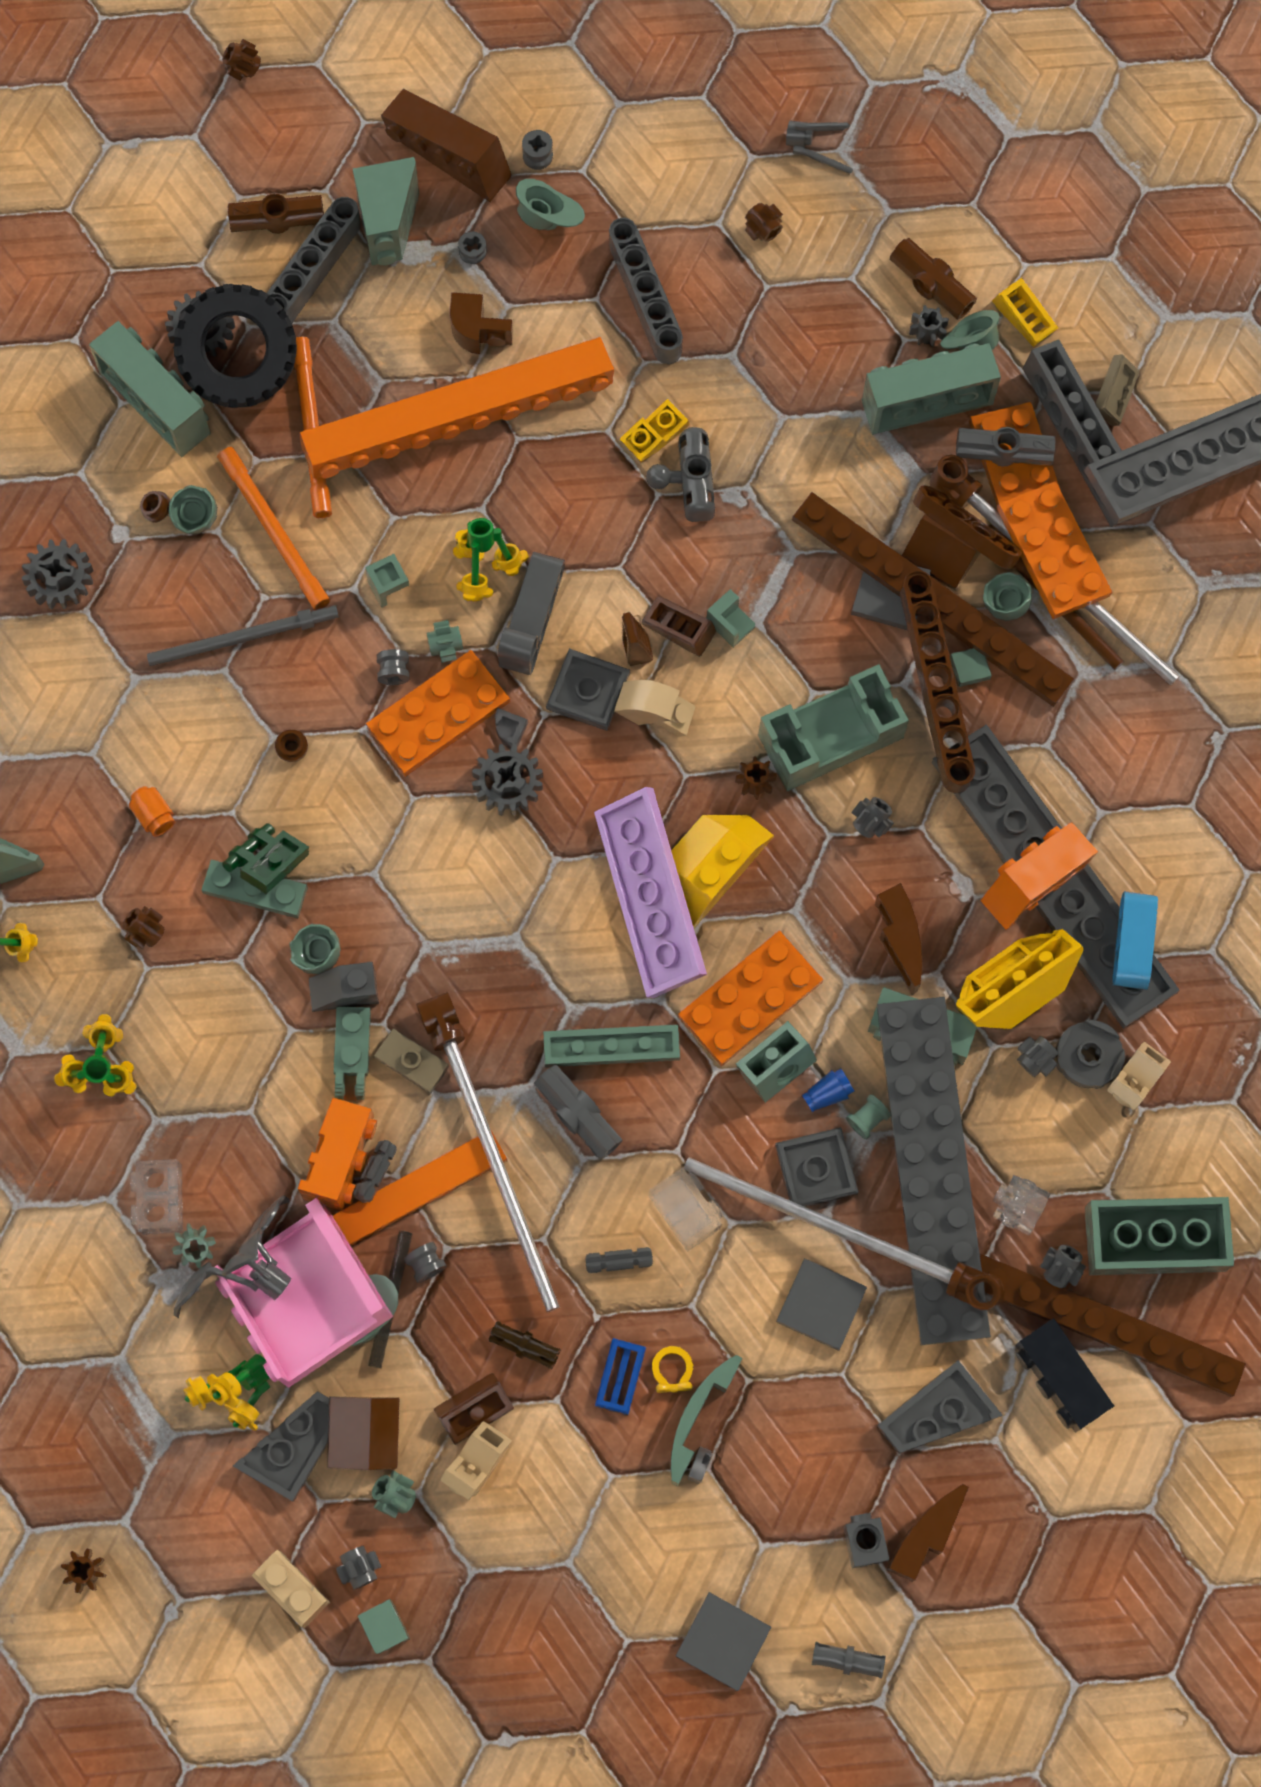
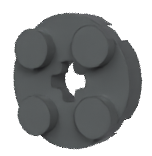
(1108, 1048)

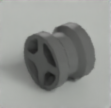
(542, 155)
(393, 667)
(425, 1262)

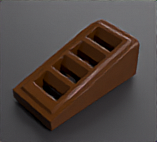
(697, 635)
(635, 641)

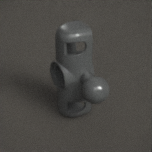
(692, 457)

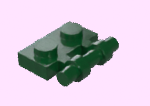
(272, 863)

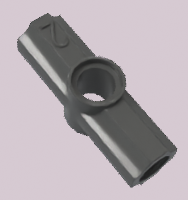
(1025, 447)
(578, 1112)

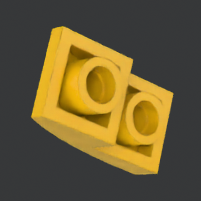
(655, 432)

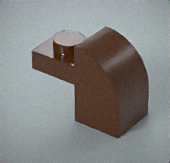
(472, 328)

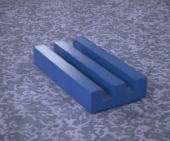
(612, 1405)

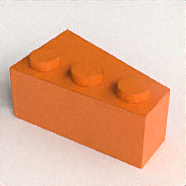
(1037, 873)
(338, 1154)

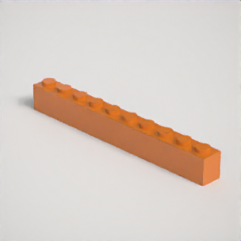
(457, 408)

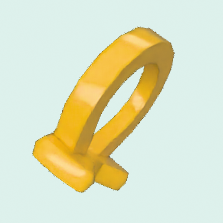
(684, 1384)

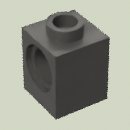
(862, 1557)

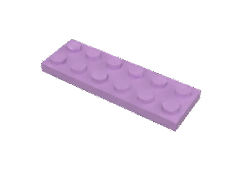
(650, 893)

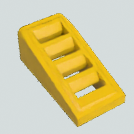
(1026, 297)

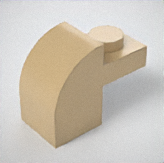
(655, 703)
(1138, 1076)
(476, 1461)

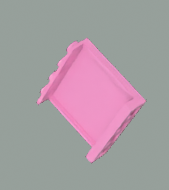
(320, 1310)

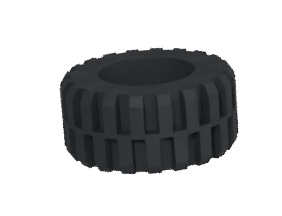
(192, 334)

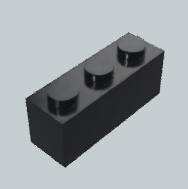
(1063, 1376)

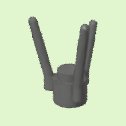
(801, 134)

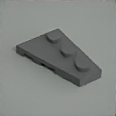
(939, 1410)
(292, 1450)

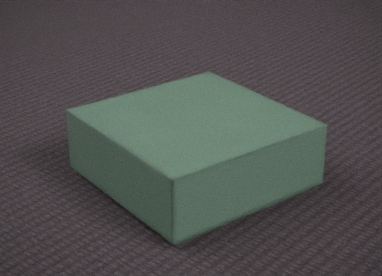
(970, 667)

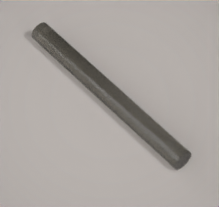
(395, 1275)

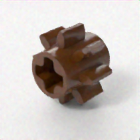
(241, 59)
(763, 222)
(749, 785)
(143, 927)
(73, 1569)

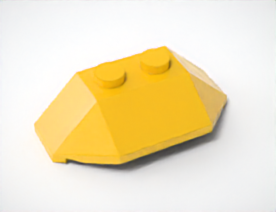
(714, 857)
(1019, 980)

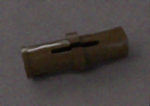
(524, 1345)

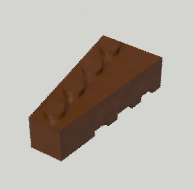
(448, 143)

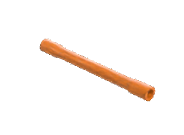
(303, 365)
(239, 474)

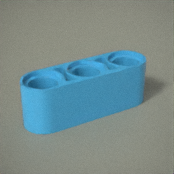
(1135, 940)

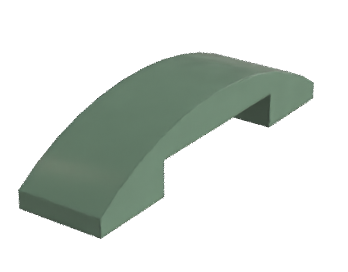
(720, 1379)

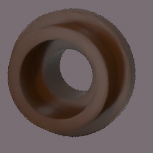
(155, 506)
(287, 737)

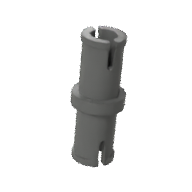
(848, 1660)

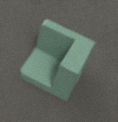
(386, 578)
(730, 619)
(383, 1626)

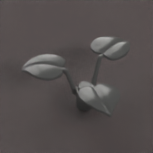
(264, 1275)

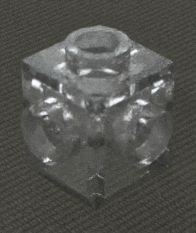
(1020, 1204)

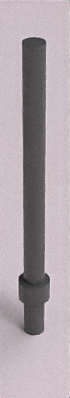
(304, 620)

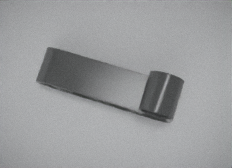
(524, 637)

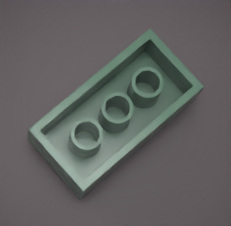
(150, 388)
(930, 388)
(1159, 1236)

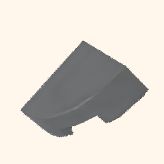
(509, 727)
(700, 1465)

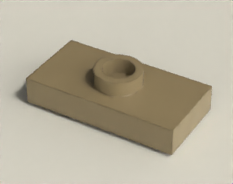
(1117, 389)
(411, 1061)

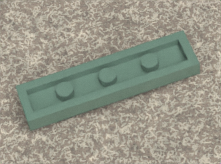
(611, 1045)

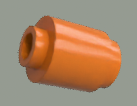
(152, 810)

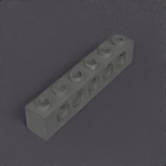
(1071, 409)

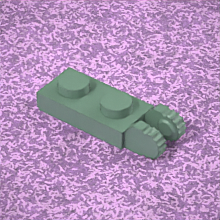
(352, 1048)

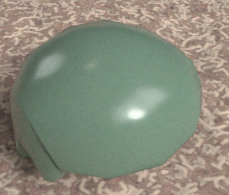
(193, 509)
(1007, 596)
(315, 949)

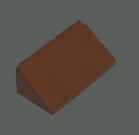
(472, 1406)

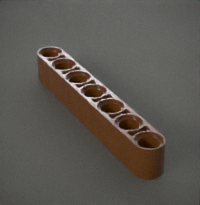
(940, 666)

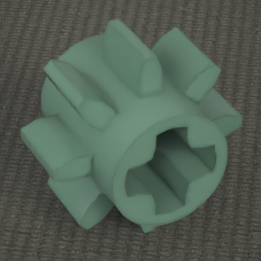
(444, 641)
(184, 1247)
(393, 1494)

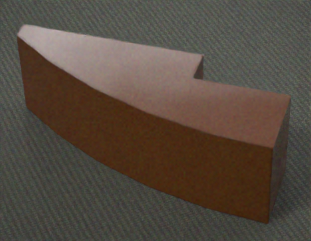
(902, 935)
(927, 1534)

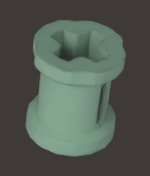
(868, 1116)

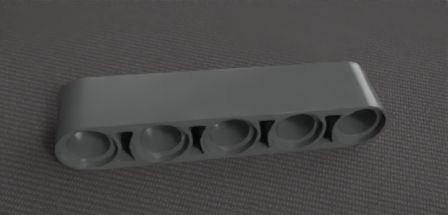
(319, 252)
(645, 303)

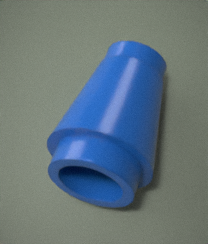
(829, 1090)

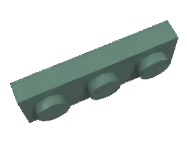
(283, 899)

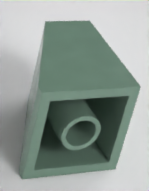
(387, 207)

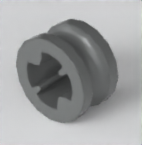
(470, 239)

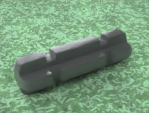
(375, 1171)
(619, 1260)

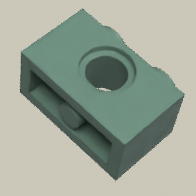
(776, 1061)

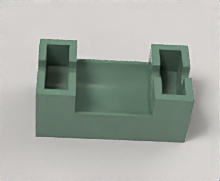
(833, 729)

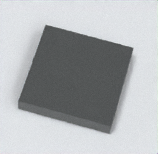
(879, 603)
(587, 689)
(816, 1168)
(821, 1304)
(723, 1641)

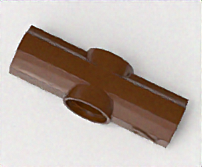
(257, 214)
(933, 278)

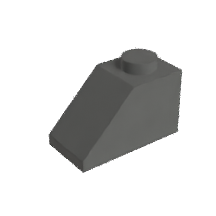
(344, 987)

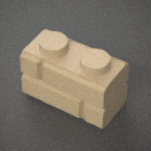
(290, 1588)

